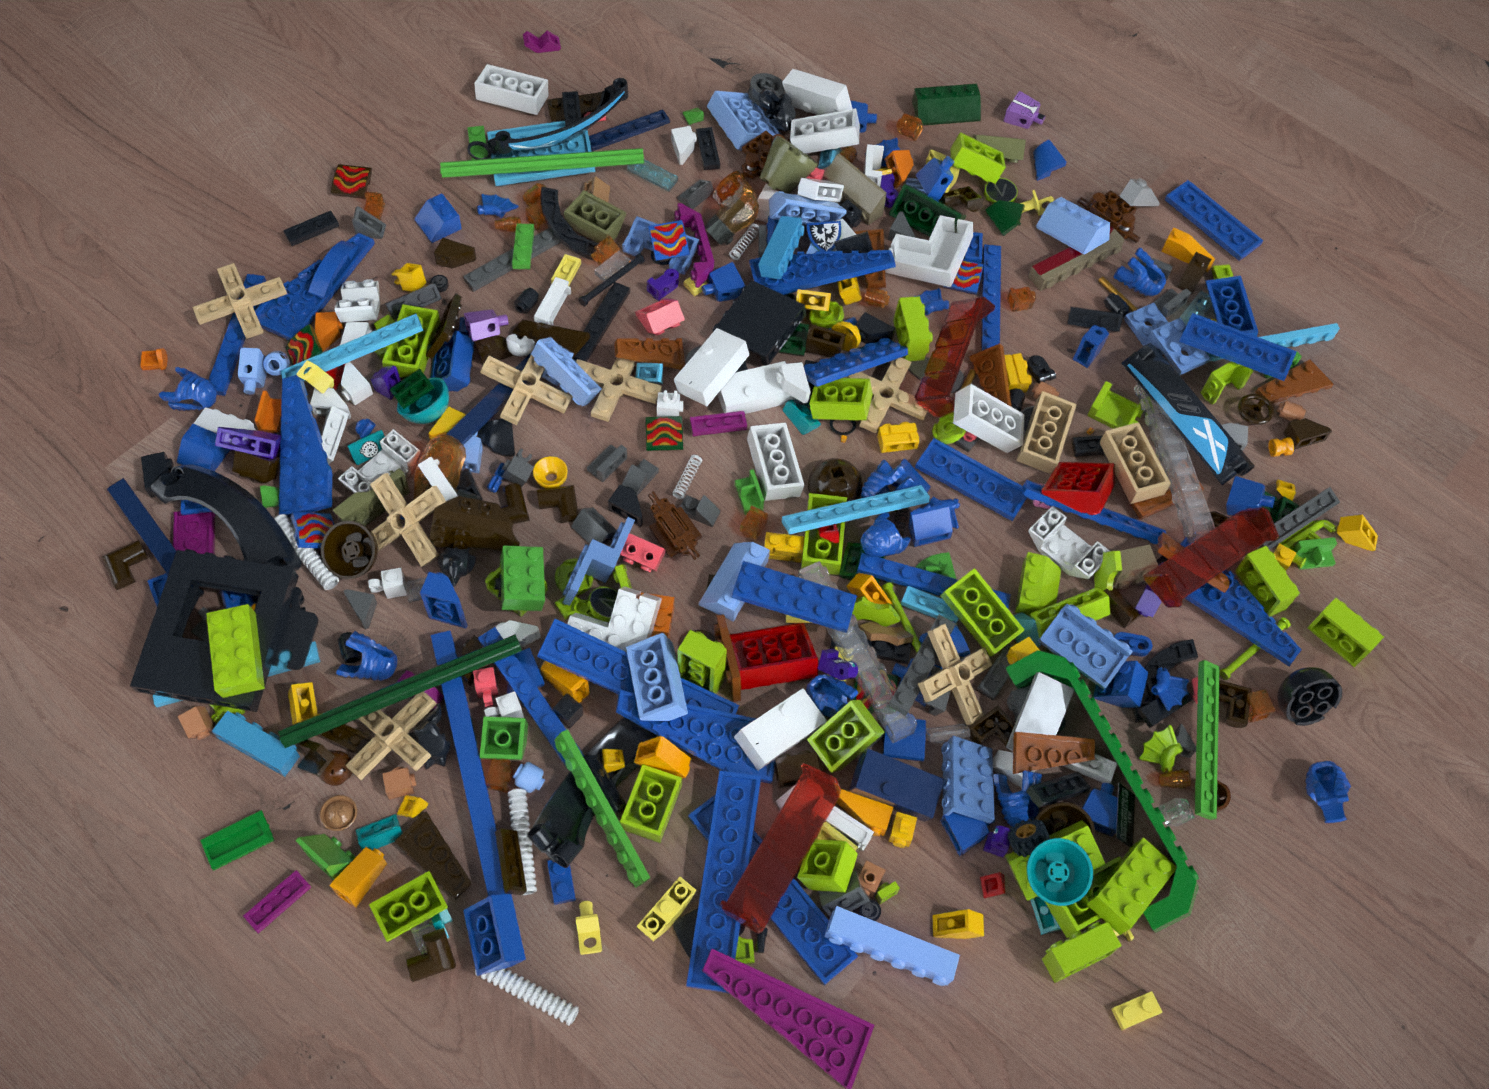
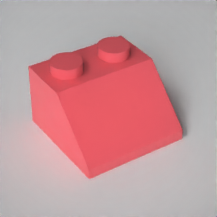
(660, 316)

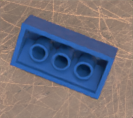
(1232, 304)

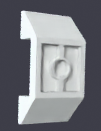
(359, 301)
(395, 454)
(1065, 547)

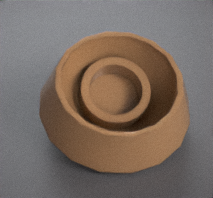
(338, 813)

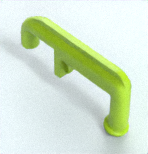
(1305, 533)

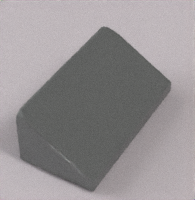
(696, 193)

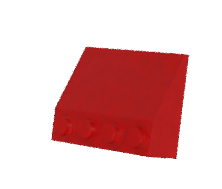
(1081, 485)
(774, 655)

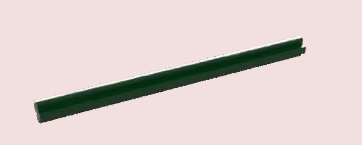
(399, 691)

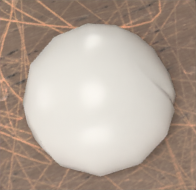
(520, 347)

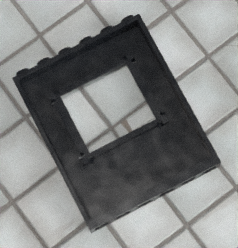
(183, 666)

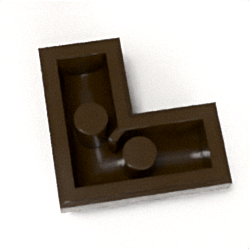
(964, 196)
(561, 497)
(515, 503)
(119, 563)
(1237, 702)
(992, 723)
(436, 960)

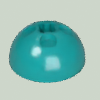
(428, 407)
(1068, 863)

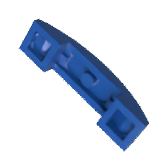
(329, 267)

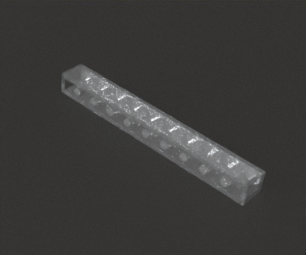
(1179, 469)
(871, 673)

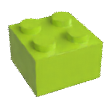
(828, 866)

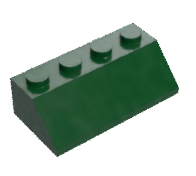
(947, 104)
(922, 210)

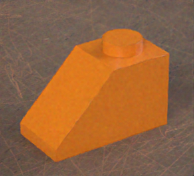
(901, 164)
(327, 328)

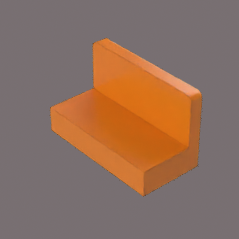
(268, 414)

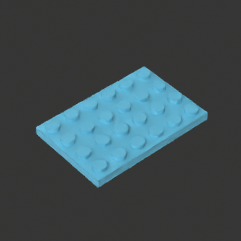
(576, 145)

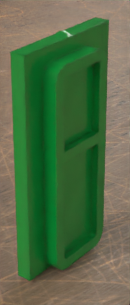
(237, 840)

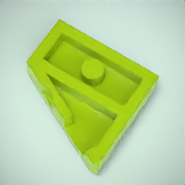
(621, 576)

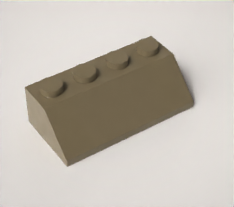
(857, 188)

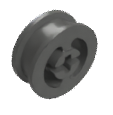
(761, 81)

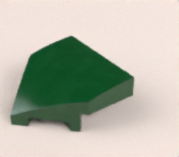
(1005, 215)

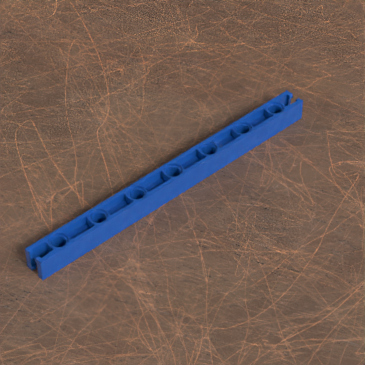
(470, 767)

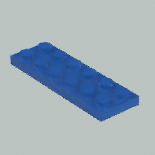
(1213, 220)
(1238, 346)
(853, 361)
(972, 479)
(794, 596)

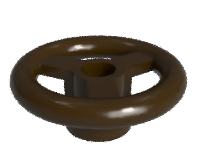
(1253, 412)

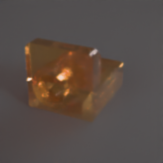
(374, 204)

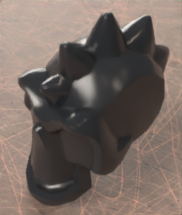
(779, 109)
(456, 563)
(431, 740)

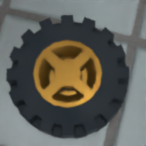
(1027, 836)

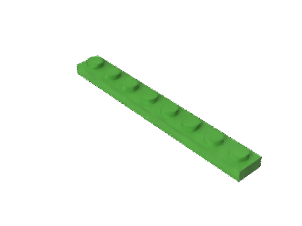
(1207, 740)
(604, 814)

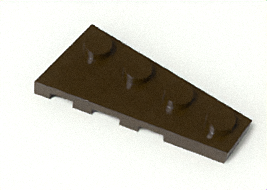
(587, 102)
(447, 324)
(568, 338)
(431, 852)

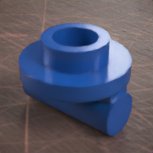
(364, 427)

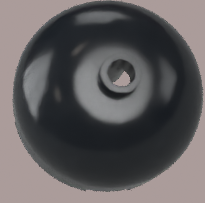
(1308, 686)

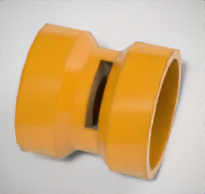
(1278, 447)

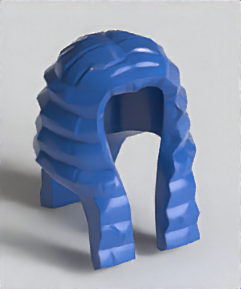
(1146, 280)
(191, 387)
(882, 477)
(883, 538)
(376, 663)
(829, 694)
(1329, 789)
(1017, 805)

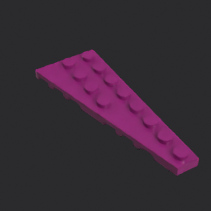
(814, 1027)

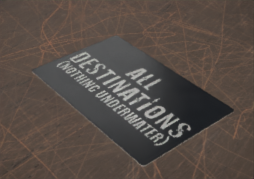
(1125, 816)

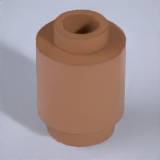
(1038, 388)
(1290, 411)

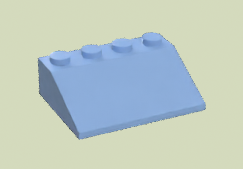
(739, 117)

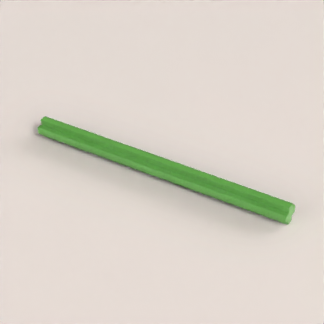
(542, 162)

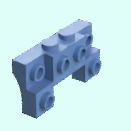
(639, 238)

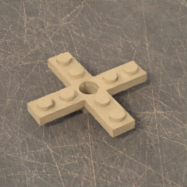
(243, 307)
(521, 392)
(611, 393)
(898, 399)
(413, 514)
(955, 674)
(397, 740)

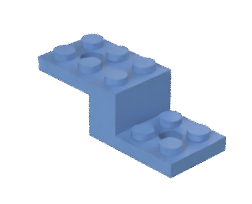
(1165, 338)
(597, 560)

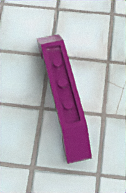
(694, 220)

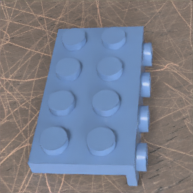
(1086, 644)
(968, 779)

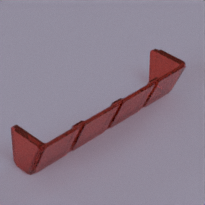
(949, 353)
(1211, 555)
(783, 849)

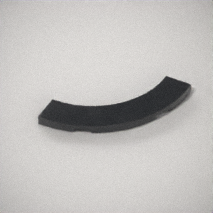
(561, 228)
(1167, 658)

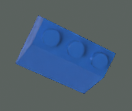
(454, 362)
(442, 601)
(494, 934)

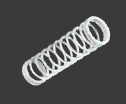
(736, 252)
(693, 462)

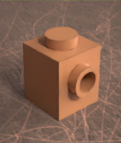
(196, 722)
(399, 782)
(871, 877)

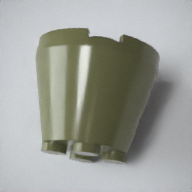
(786, 166)

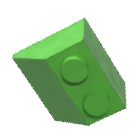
(503, 738)

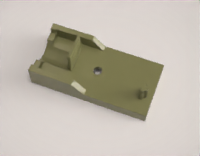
(366, 506)

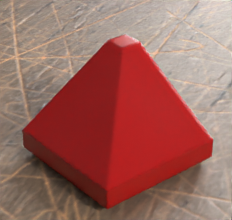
(829, 532)
(993, 884)

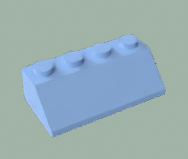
(805, 208)
(1074, 225)
(565, 371)
(719, 593)
(656, 679)

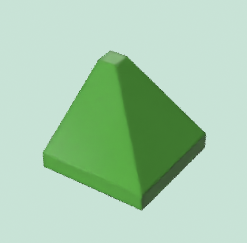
(693, 116)
(269, 496)

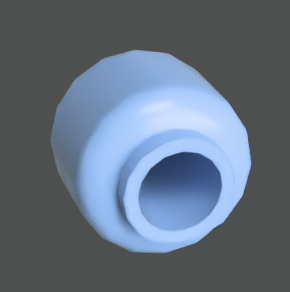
(275, 362)
(529, 777)

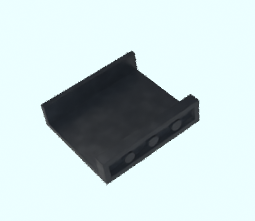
(762, 319)

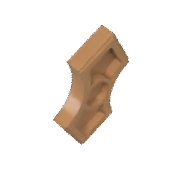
(894, 635)

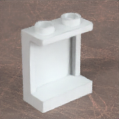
(873, 162)

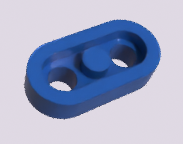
(1134, 641)

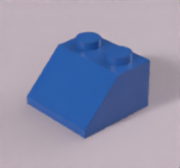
(438, 218)
(200, 450)

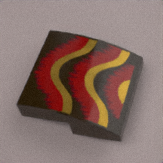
(351, 181)

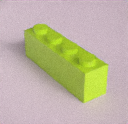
(1091, 604)

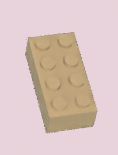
(1046, 432)
(1135, 463)

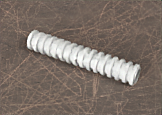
(308, 556)
(520, 823)
(533, 994)

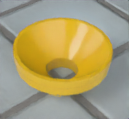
(851, 340)
(548, 466)

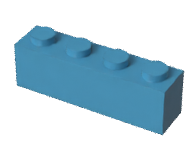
(781, 247)
(255, 743)

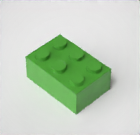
(522, 578)

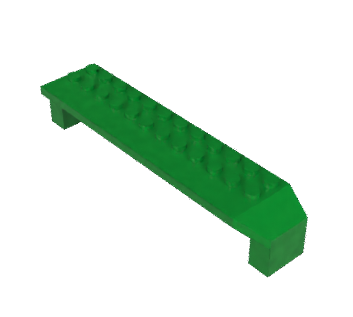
(1184, 886)

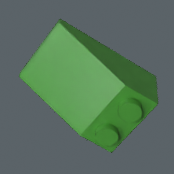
(326, 853)

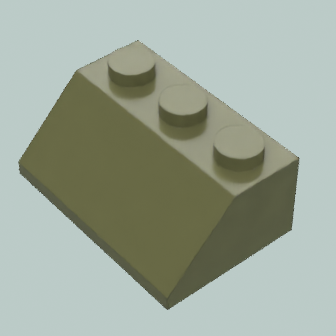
(1011, 147)
(594, 217)

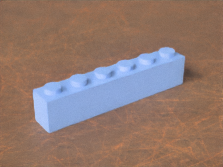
(892, 946)

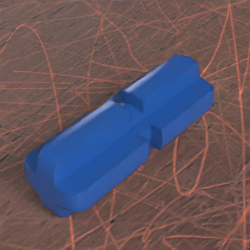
(495, 481)

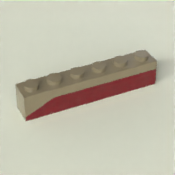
(1071, 262)

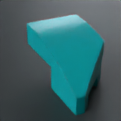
(441, 919)

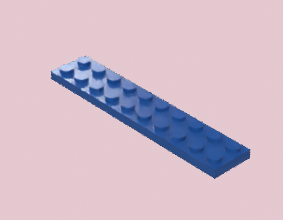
(610, 666)
(724, 865)
(795, 915)

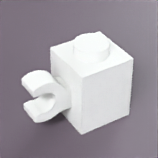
(669, 404)
(391, 583)
(507, 707)

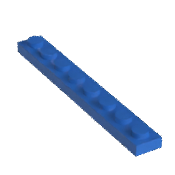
(991, 291)
(231, 345)
(1106, 517)
(911, 576)
(527, 693)

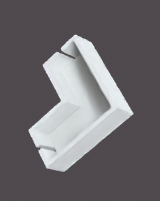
(935, 259)
(629, 623)

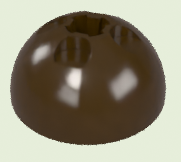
(836, 478)
(341, 553)
(1063, 814)

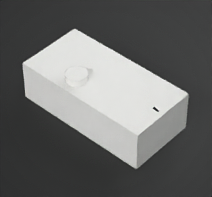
(511, 89)
(816, 93)
(825, 131)
(711, 367)
(753, 390)
(988, 418)
(775, 461)
(780, 729)

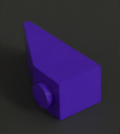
(248, 441)

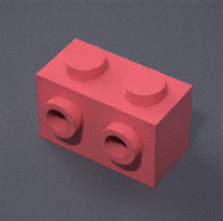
(642, 552)

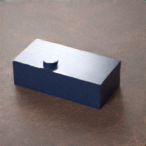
(896, 785)

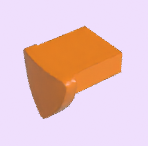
(154, 359)

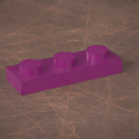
(718, 423)
(277, 901)

